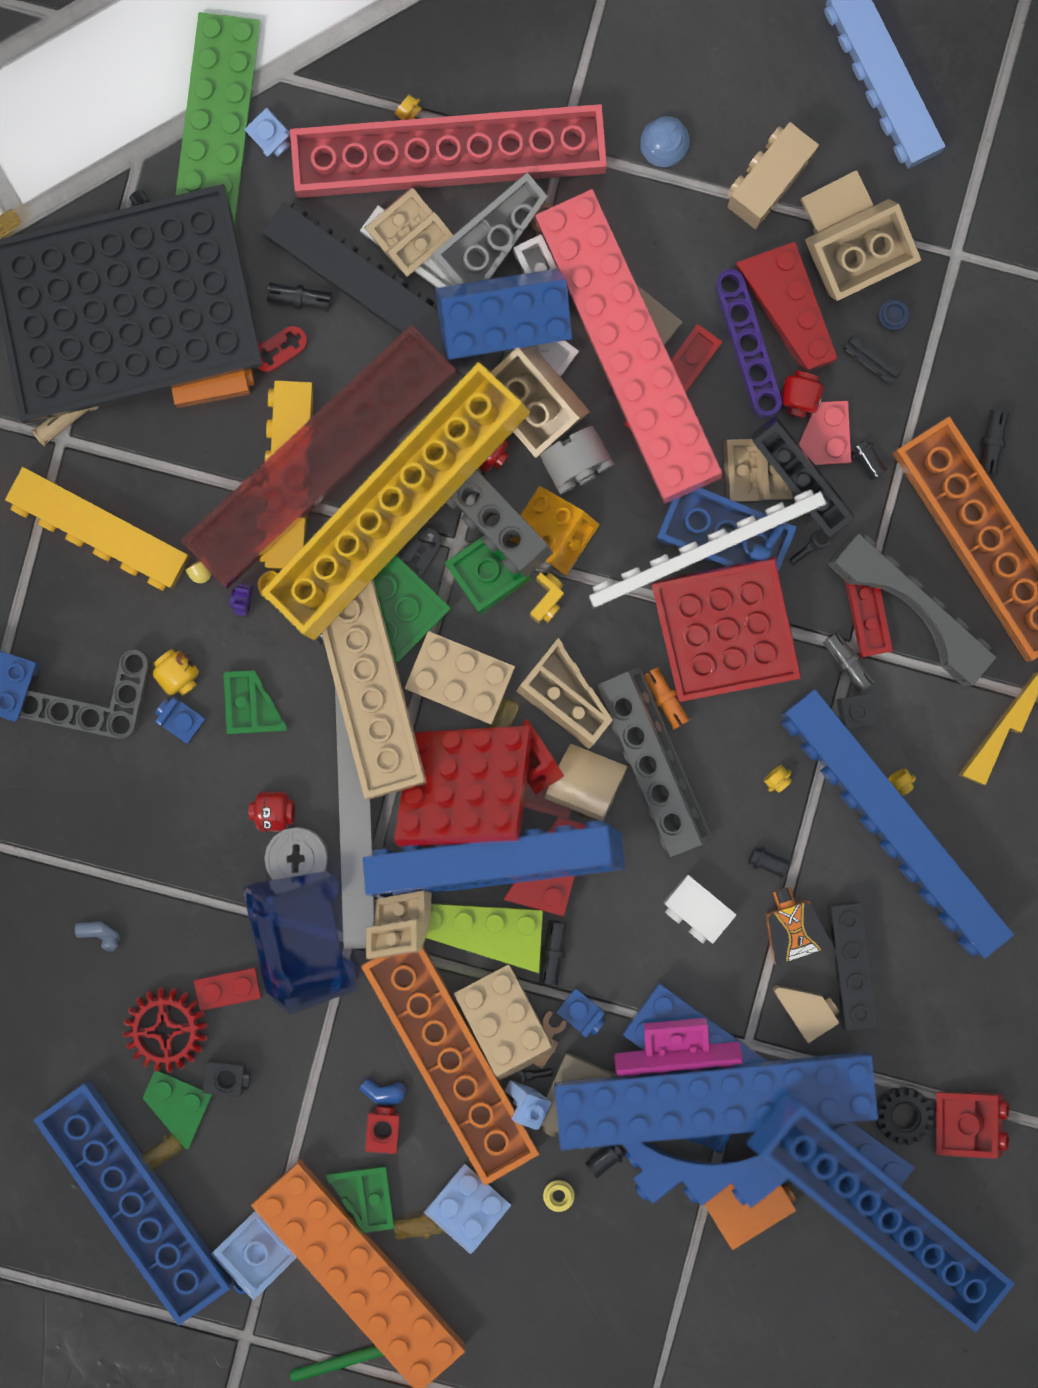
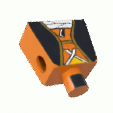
(794, 928)

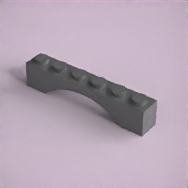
(958, 650)

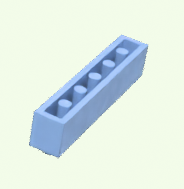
(886, 79)

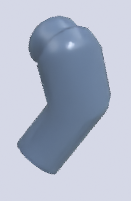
(100, 930)

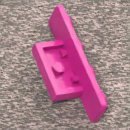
(677, 1047)

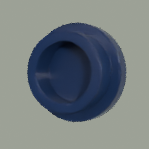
(893, 314)

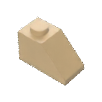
(808, 1011)

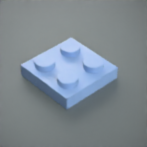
(467, 1209)
(253, 1255)

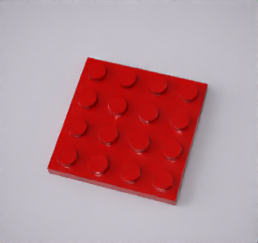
(726, 629)
(470, 789)

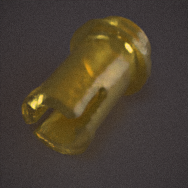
(162, 1152)

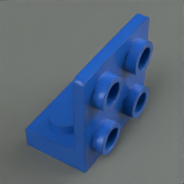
(14, 683)

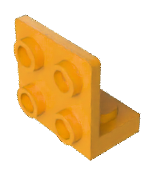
(560, 525)

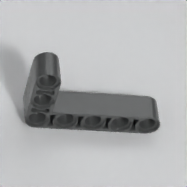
(107, 715)

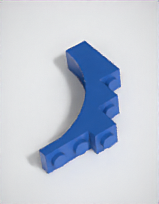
(662, 1172)

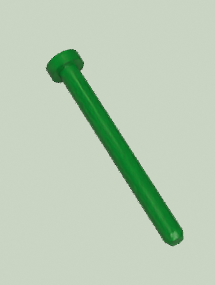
(335, 1363)

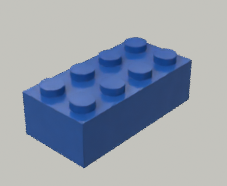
(503, 313)
(704, 513)

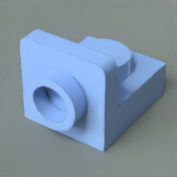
(269, 133)
(530, 1105)

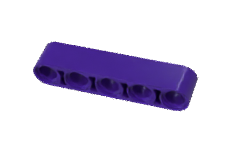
(751, 329)

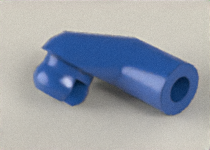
(384, 1095)

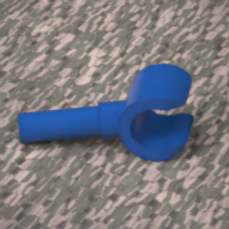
(763, 552)

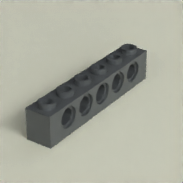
(532, 548)
(669, 769)

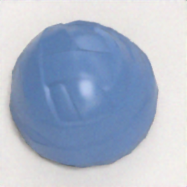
(664, 141)

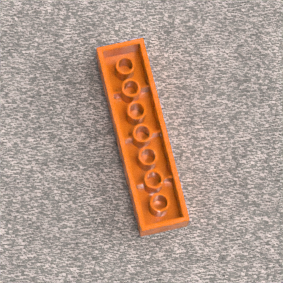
(977, 527)
(451, 1062)
(359, 1276)

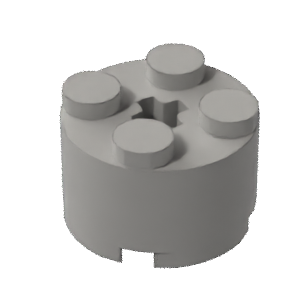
(576, 459)

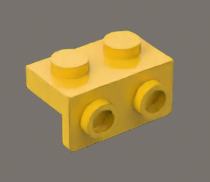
(548, 605)

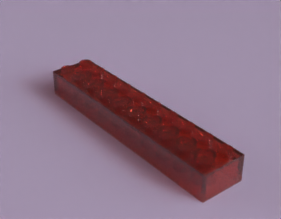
(319, 456)

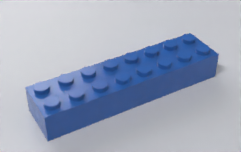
(495, 863)
(133, 1202)

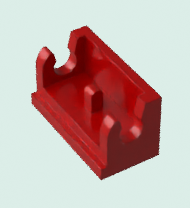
(542, 767)

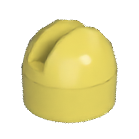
(198, 572)

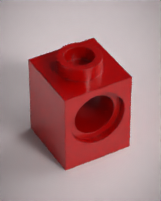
(381, 1144)

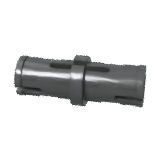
(848, 662)

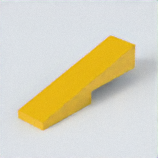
(1013, 719)

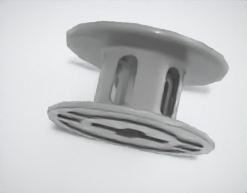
(283, 846)

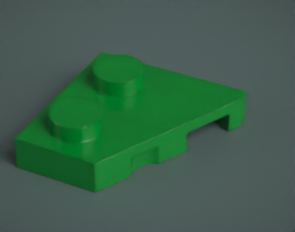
(248, 705)
(177, 1105)
(366, 1196)

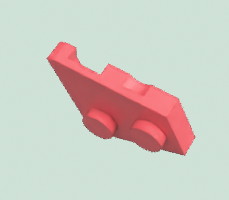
(828, 434)

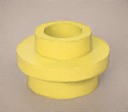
(563, 1204)

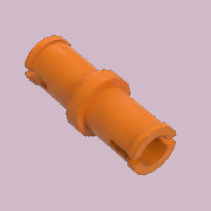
(666, 698)

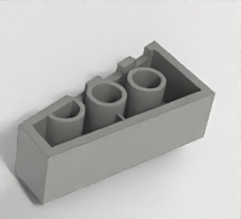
(487, 238)

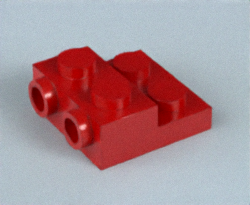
(971, 1124)

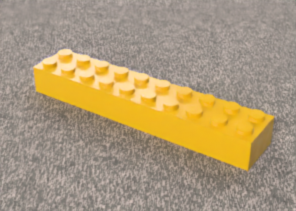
(395, 502)

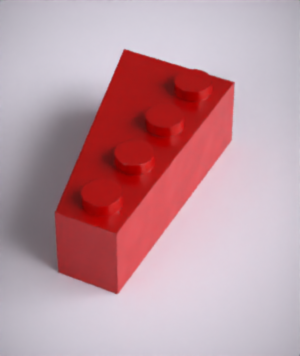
(786, 297)

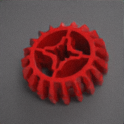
(165, 1015)

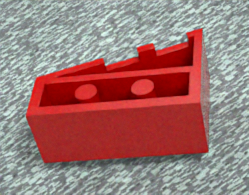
(547, 894)

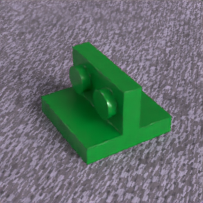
(484, 575)

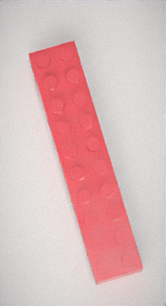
(448, 151)
(628, 346)

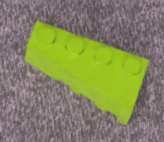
(490, 931)

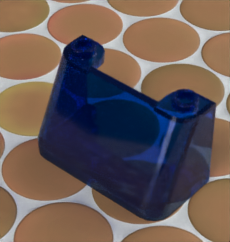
(299, 940)

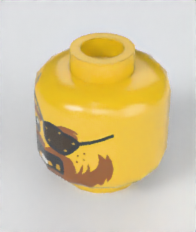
(175, 672)

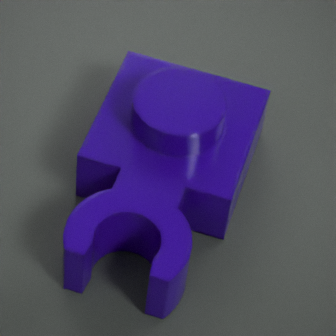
(241, 599)

